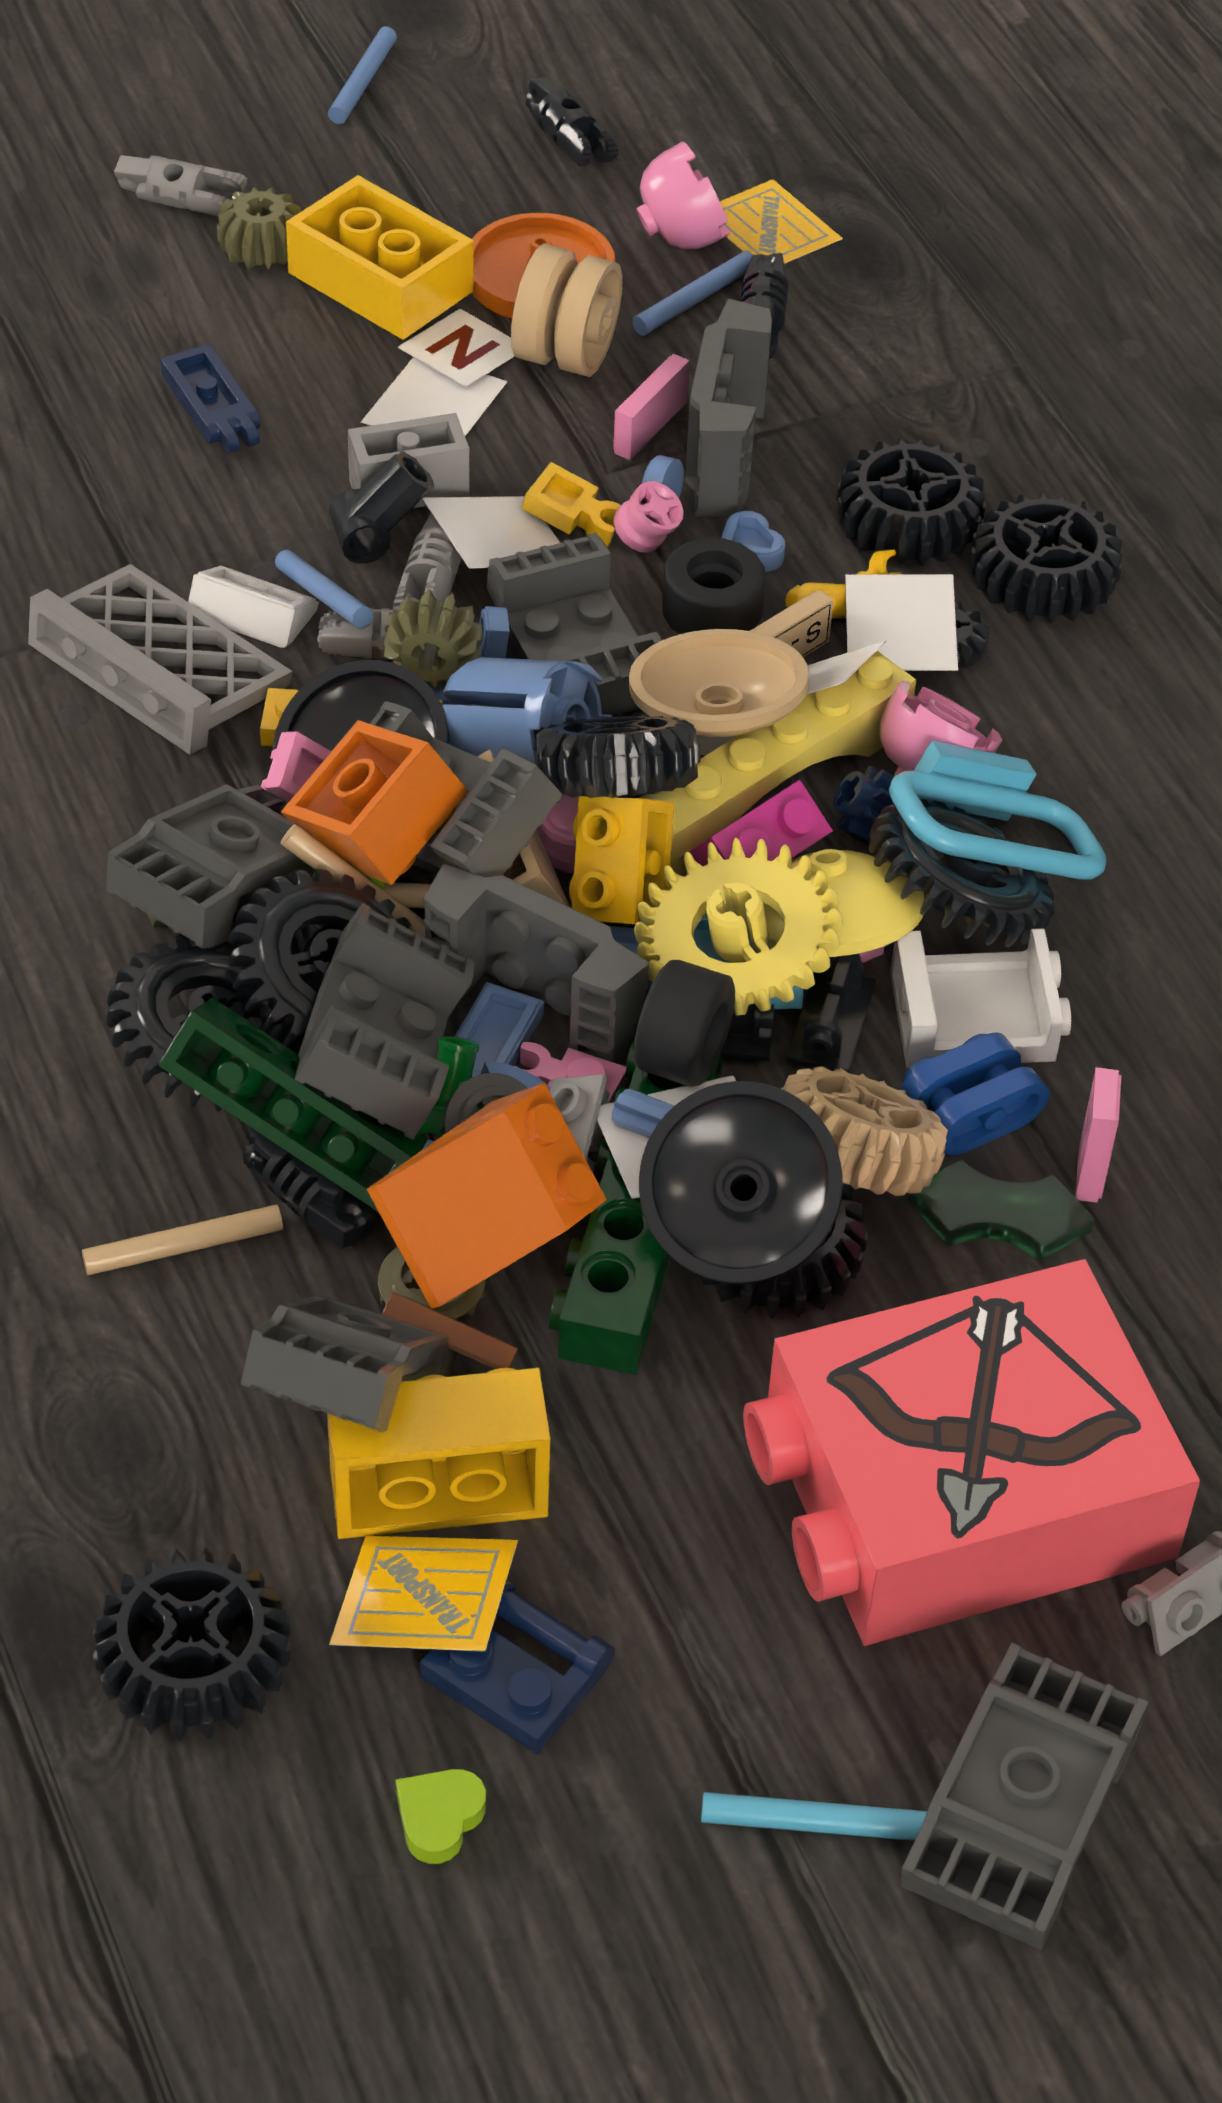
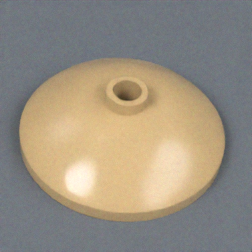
(720, 680)

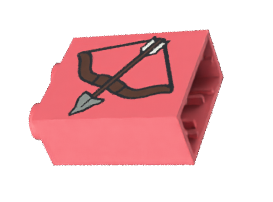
(971, 1452)

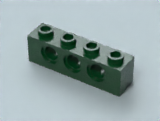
(256, 1083)

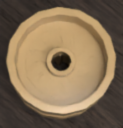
(566, 310)

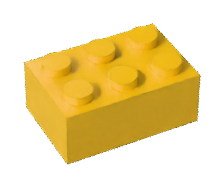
(380, 256)
(450, 1456)

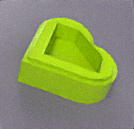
(438, 1811)

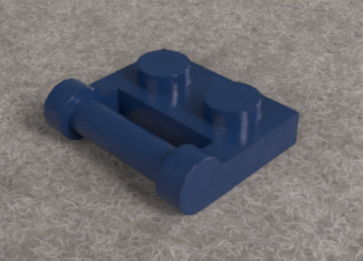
(513, 1686)

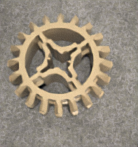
(878, 1130)

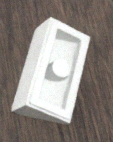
(251, 605)

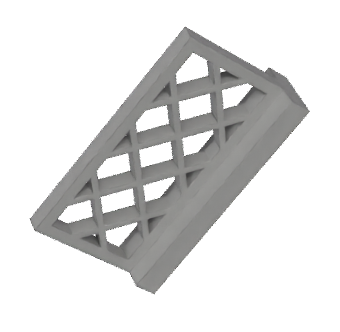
(135, 674)

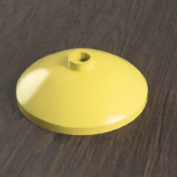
(868, 905)

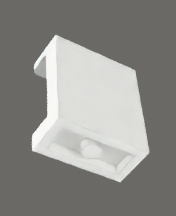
(962, 995)

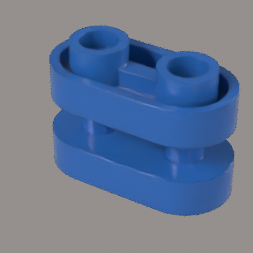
(977, 1091)

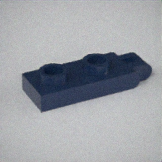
(212, 397)

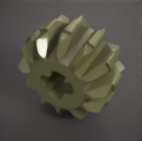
(255, 227)
(432, 637)

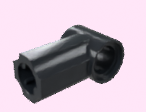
(368, 514)

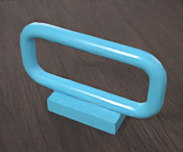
(996, 789)

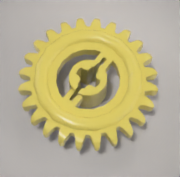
(733, 898)

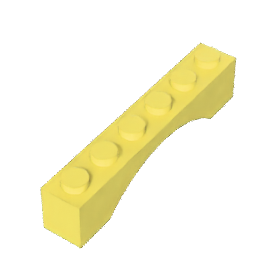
(750, 765)

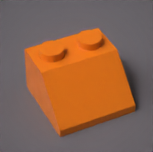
(377, 800)

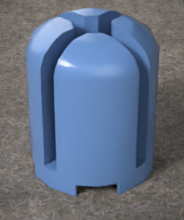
(516, 702)

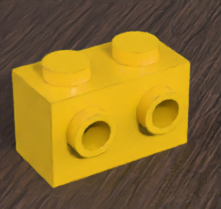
(618, 854)

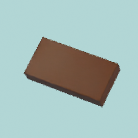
(462, 1336)

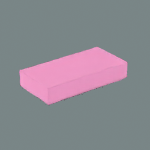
(651, 406)
(1098, 1134)

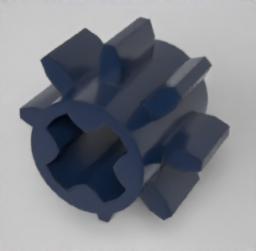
(861, 801)

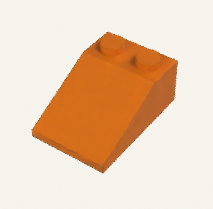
(487, 1193)

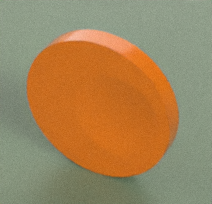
(508, 245)

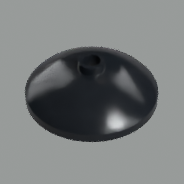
(355, 692)
(731, 1136)

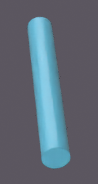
(811, 1816)

